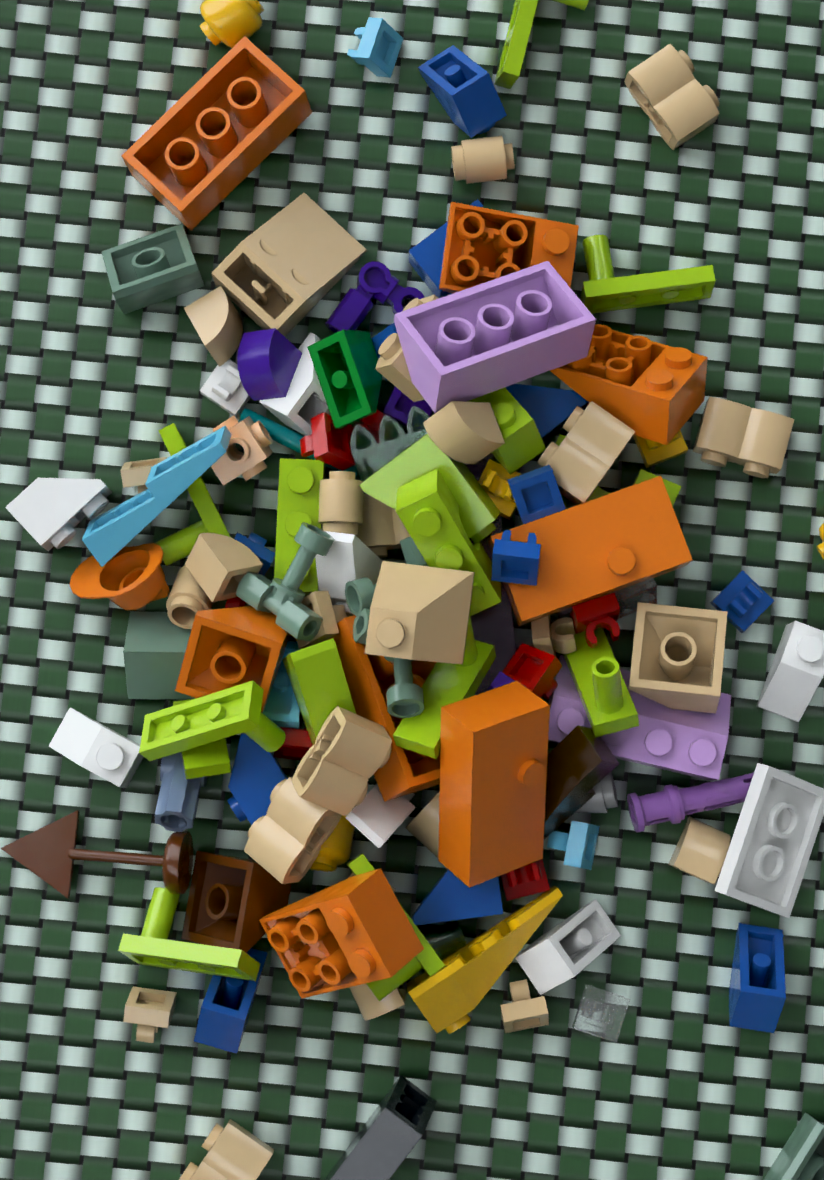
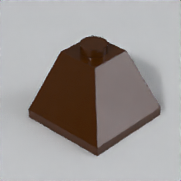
(229, 900)

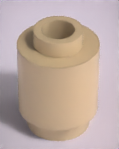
(482, 159)
(341, 503)
(186, 599)

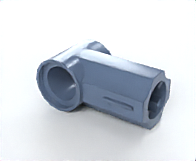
(177, 795)

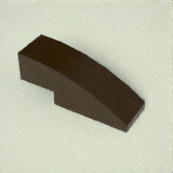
(572, 772)

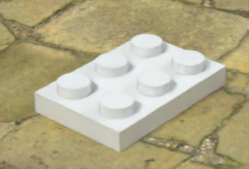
(772, 841)

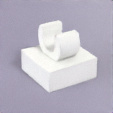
(226, 388)

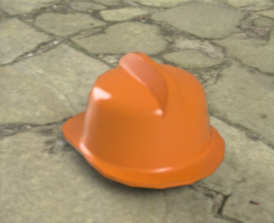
(127, 579)

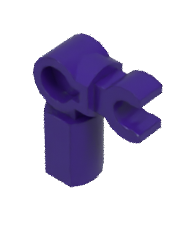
(372, 283)

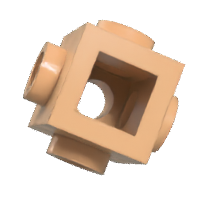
(255, 442)

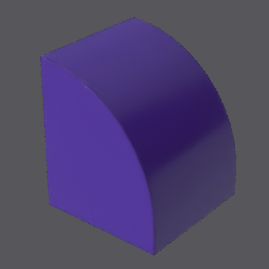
(266, 363)

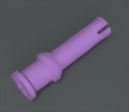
(675, 803)

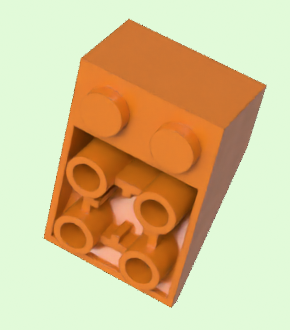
(495, 243)
(639, 382)
(343, 935)

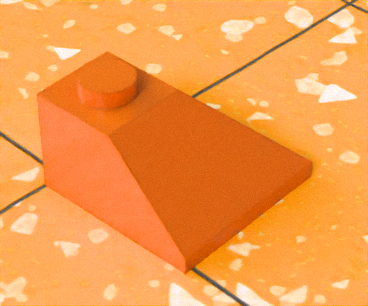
(232, 649)

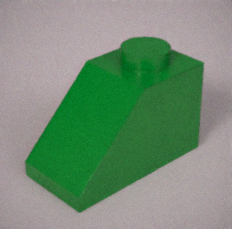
(347, 375)

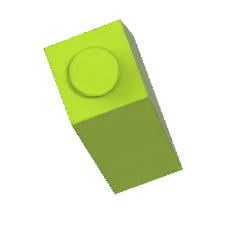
(422, 457)
(318, 683)

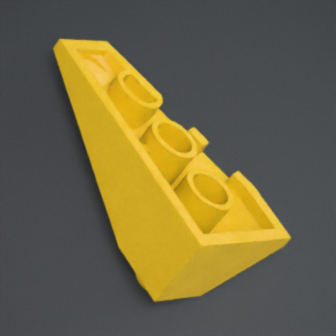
(475, 968)

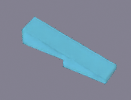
(165, 482)

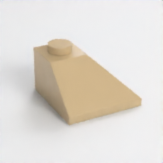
(420, 613)
(678, 656)

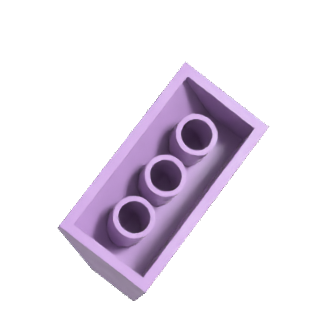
(493, 335)
(665, 737)

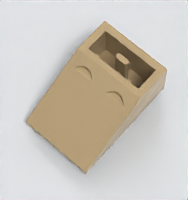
(287, 265)

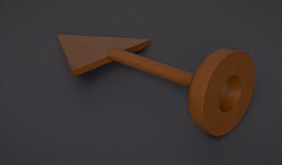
(52, 854)

